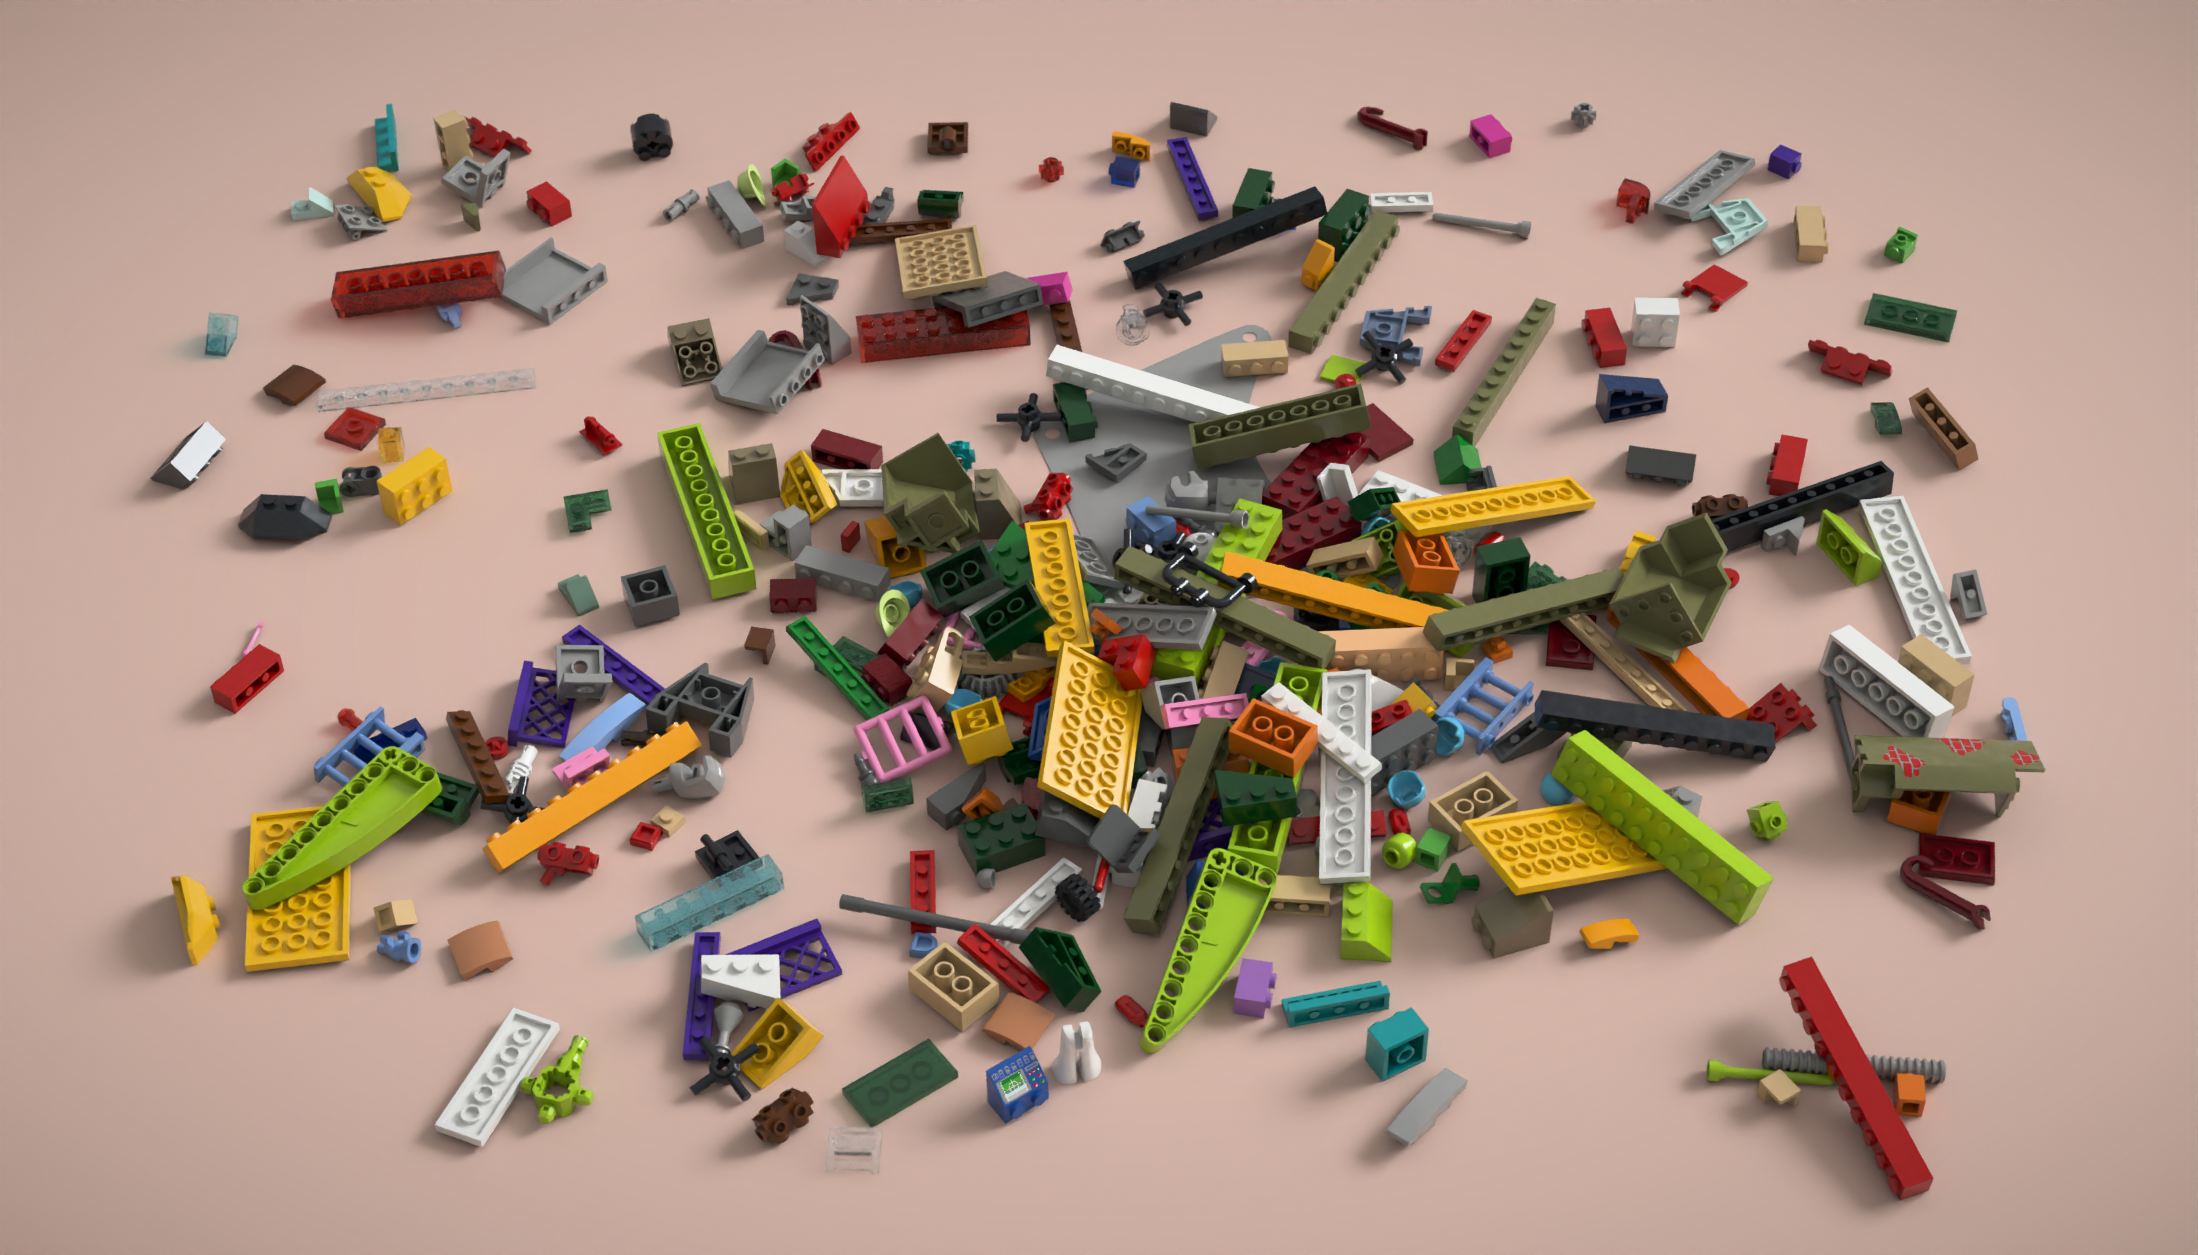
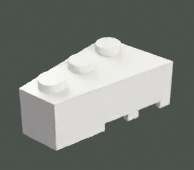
(742, 978)

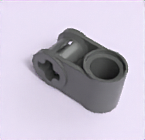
(361, 479)

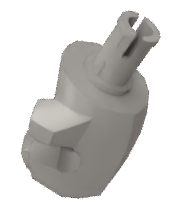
(1194, 496)
(692, 782)

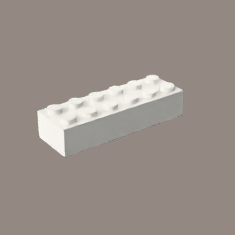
(1884, 685)

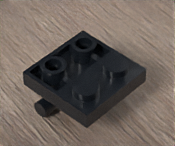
(724, 854)

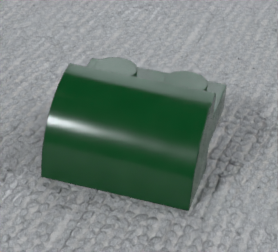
(940, 203)
(1017, 764)
(453, 801)

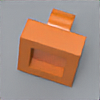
(1103, 625)
(1496, 649)

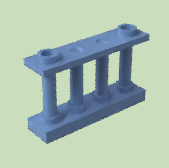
(1470, 689)
(343, 751)

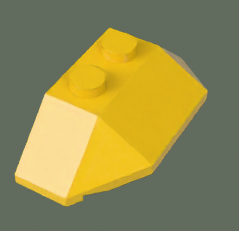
(381, 192)
(806, 487)
(196, 916)

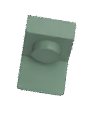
(579, 594)

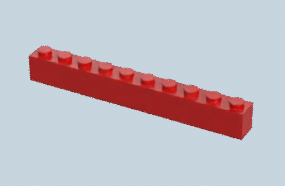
(1856, 1079)

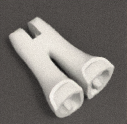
(1071, 1042)

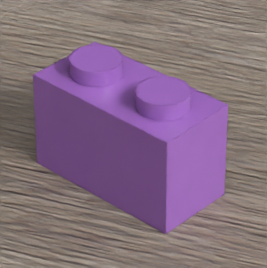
(1253, 988)

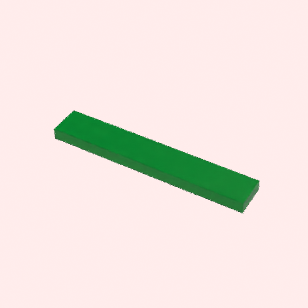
(836, 668)

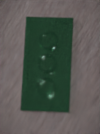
(1910, 317)
(900, 1083)

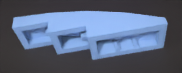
(606, 726)

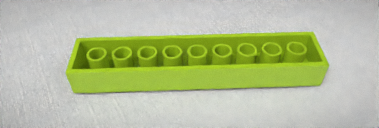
(706, 511)
(1252, 542)
(1662, 827)
(1266, 840)

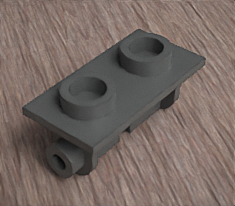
(1115, 239)

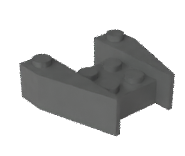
(707, 700)

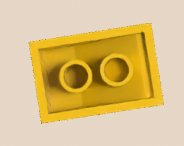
(782, 1040)

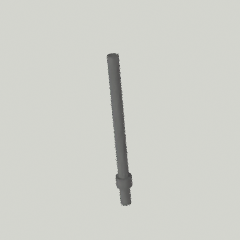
(1833, 698)

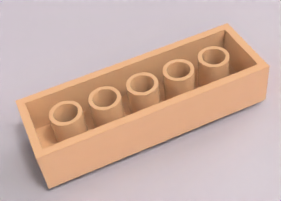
(1389, 653)

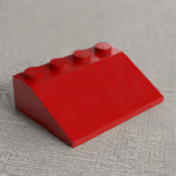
(838, 210)

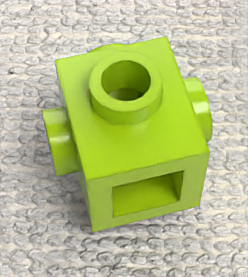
(1767, 820)

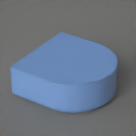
(922, 945)

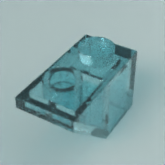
(220, 334)

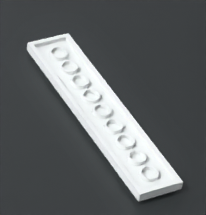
(1913, 574)
(1343, 797)

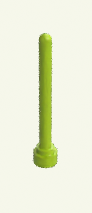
(1718, 1071)

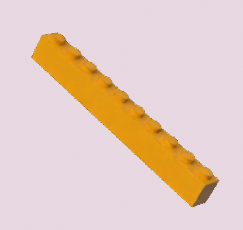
(1326, 595)
(591, 797)

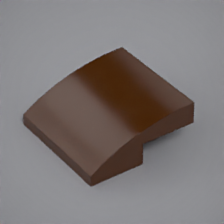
(294, 384)

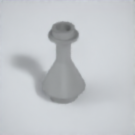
(727, 1017)

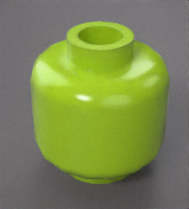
(1399, 850)

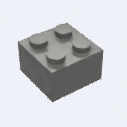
(650, 595)

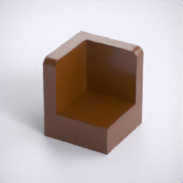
(761, 640)

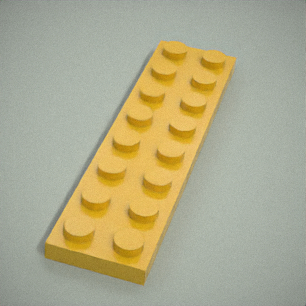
(1059, 583)

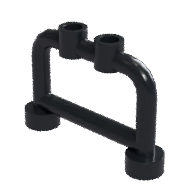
(1187, 553)

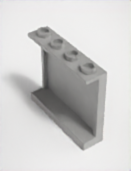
(550, 282)
(765, 374)

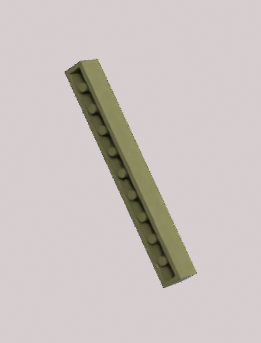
(1343, 282)
(1505, 371)
(1522, 610)
(1241, 618)
(1179, 827)

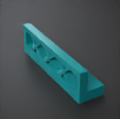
(387, 141)
(1335, 1003)

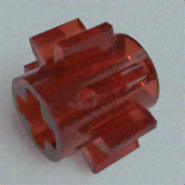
(1051, 169)

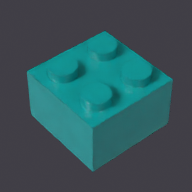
(1396, 1044)

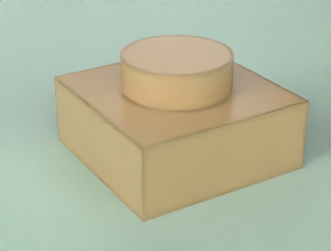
(668, 820)

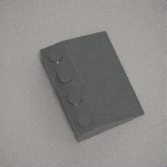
(1063, 821)

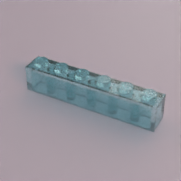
(709, 902)

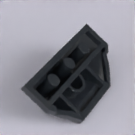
(284, 518)

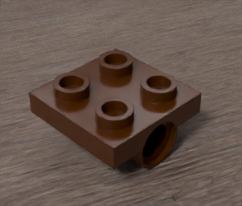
(948, 137)

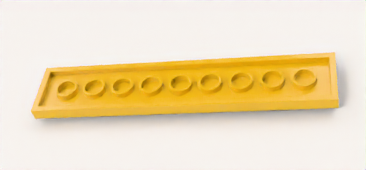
(1492, 506)

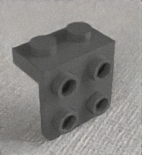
(1122, 840)

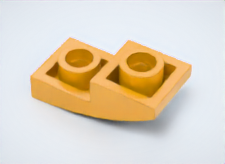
(1131, 144)
(1031, 683)
(1604, 933)

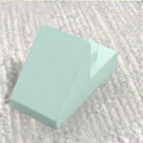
(316, 207)

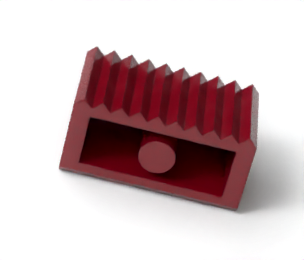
(793, 595)
(886, 679)

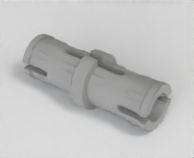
(681, 205)

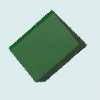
(1455, 461)

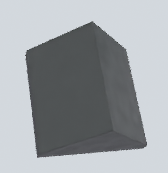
(1191, 119)

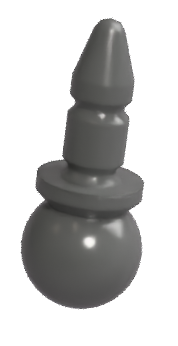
(1195, 527)
(866, 777)

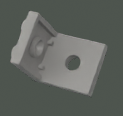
(486, 178)
(1230, 491)
(592, 683)

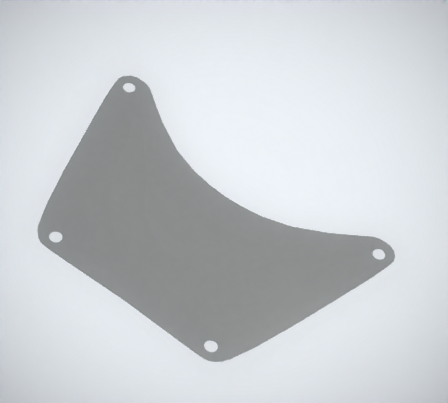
(1100, 502)

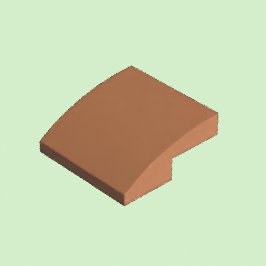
(480, 948)
(1018, 1022)

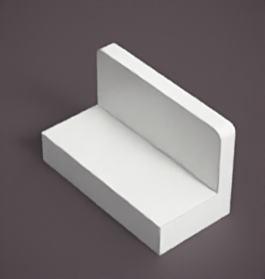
(1338, 482)

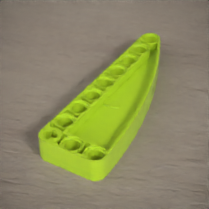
(347, 827)
(1223, 932)

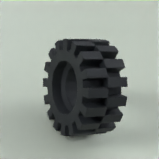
(1077, 897)

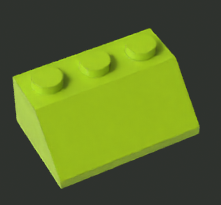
(1847, 549)
(1366, 923)

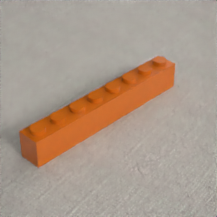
(1694, 681)

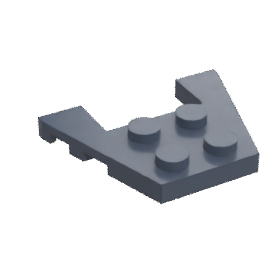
(1390, 326)

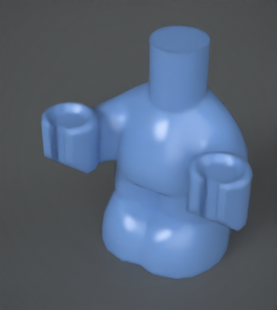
(400, 949)

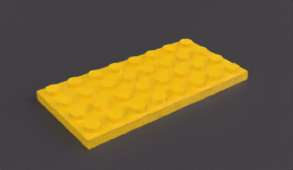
(1089, 734)
(1556, 848)
(306, 926)

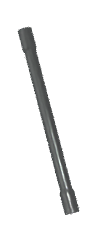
(862, 905)

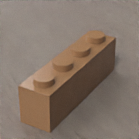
(1943, 428)

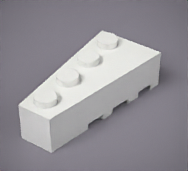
(1147, 812)

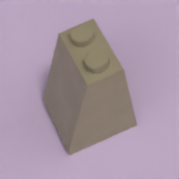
(753, 473)
(994, 504)
(1513, 921)

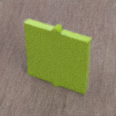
(1339, 365)

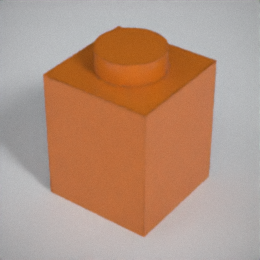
(1909, 1094)

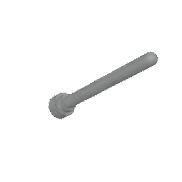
(1522, 229)
(1238, 519)

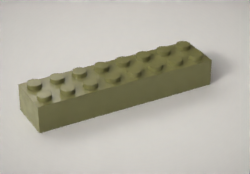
(1279, 426)

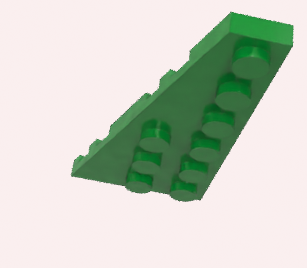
(1014, 564)

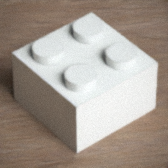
(1655, 322)

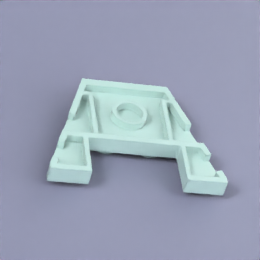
(1737, 218)

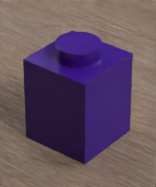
(1784, 161)

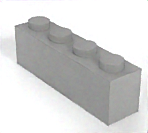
(735, 214)
(843, 573)

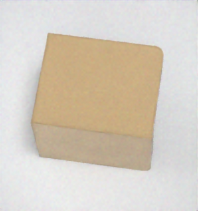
(1456, 672)
(395, 914)
(1780, 1088)

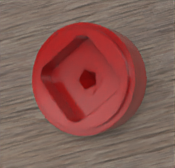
(1344, 380)
(497, 747)

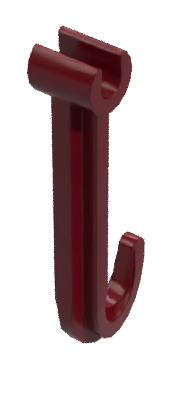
(1417, 137)
(791, 340)
(1940, 894)

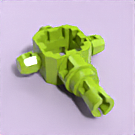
(565, 1074)

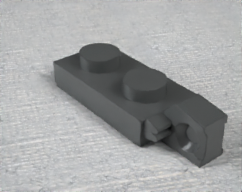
(880, 207)

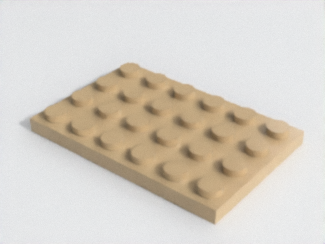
(941, 262)

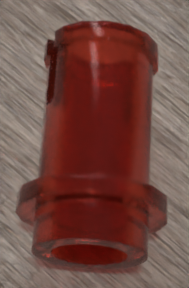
(348, 718)

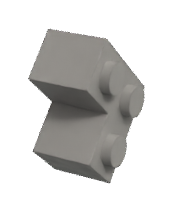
(788, 531)

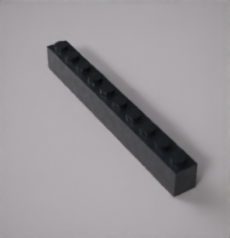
(1225, 237)
(1831, 494)
(1654, 725)

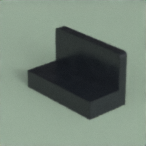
(926, 731)

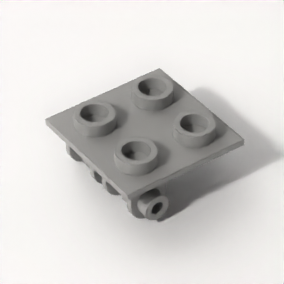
(357, 218)

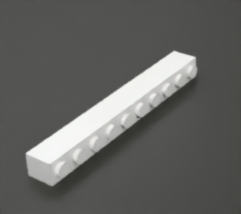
(1139, 386)

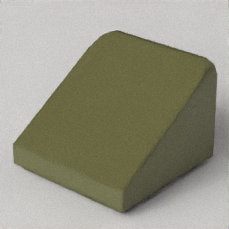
(471, 215)

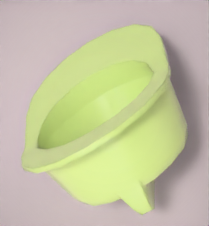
(750, 185)
(892, 611)

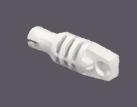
(519, 768)

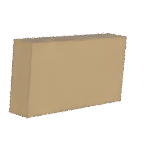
(752, 530)

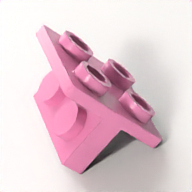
(581, 766)

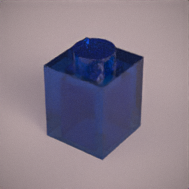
(1125, 171)

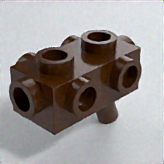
(1719, 506)
(783, 1115)

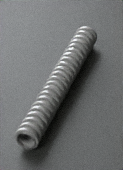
(1883, 1067)

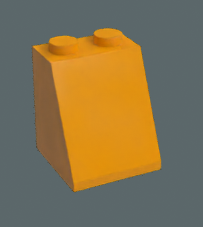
(886, 551)

